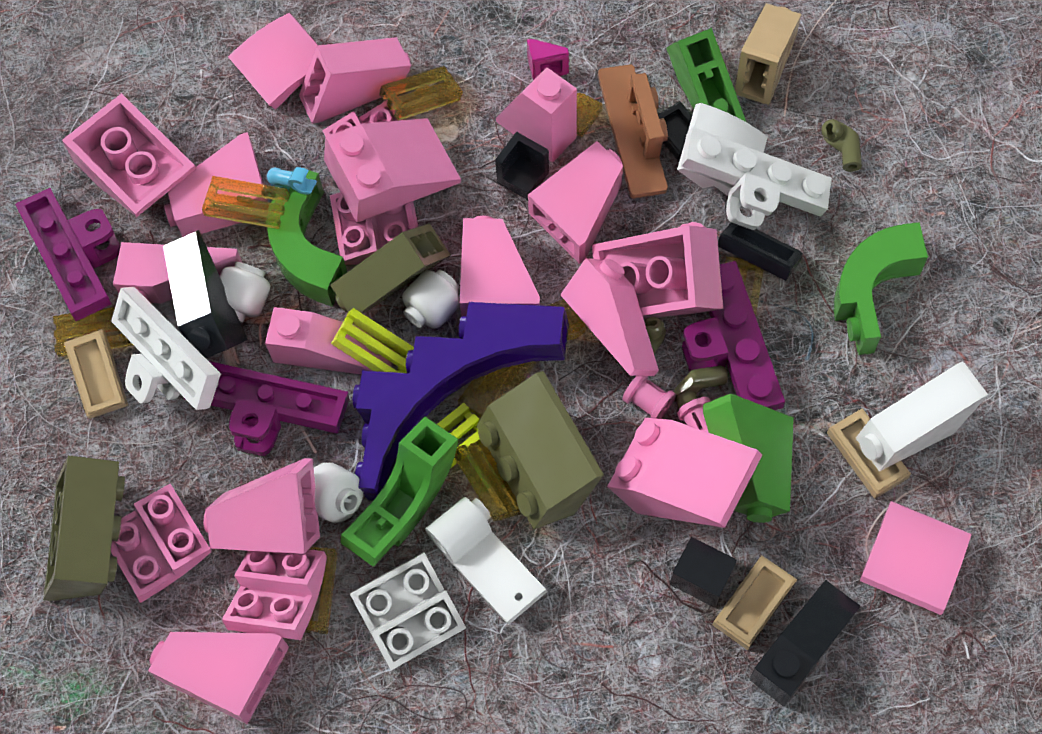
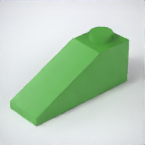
(704, 73)

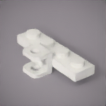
(757, 178)
(164, 356)

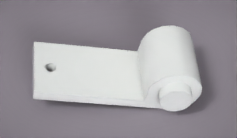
(484, 560)

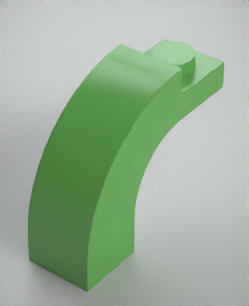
(880, 257)
(301, 263)
(414, 483)

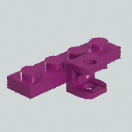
(71, 250)
(736, 341)
(265, 399)

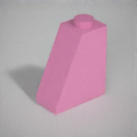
(350, 75)
(544, 113)
(187, 198)
(578, 199)
(492, 266)
(267, 513)
(220, 668)

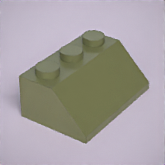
(539, 451)
(83, 529)

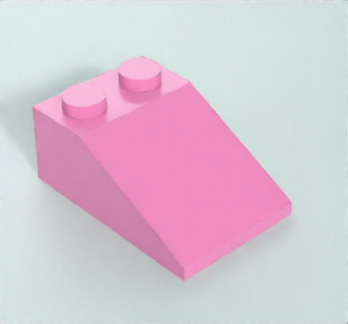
(127, 156)
(387, 165)
(670, 269)
(683, 473)

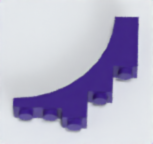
(488, 340)

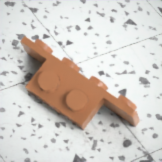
(635, 128)

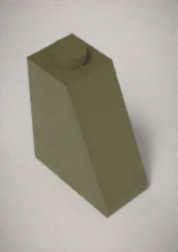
(390, 269)

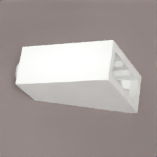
(922, 417)

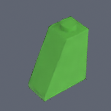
(772, 435)

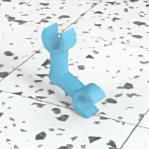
(293, 179)

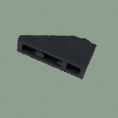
(200, 297)
(803, 643)

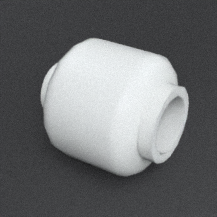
(245, 289)
(431, 299)
(336, 492)

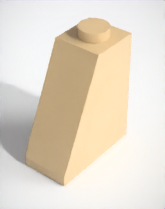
(766, 53)

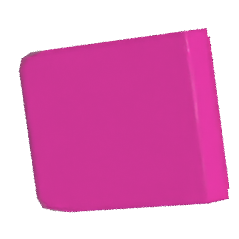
(547, 55)

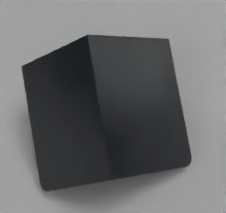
(522, 165)
(702, 572)

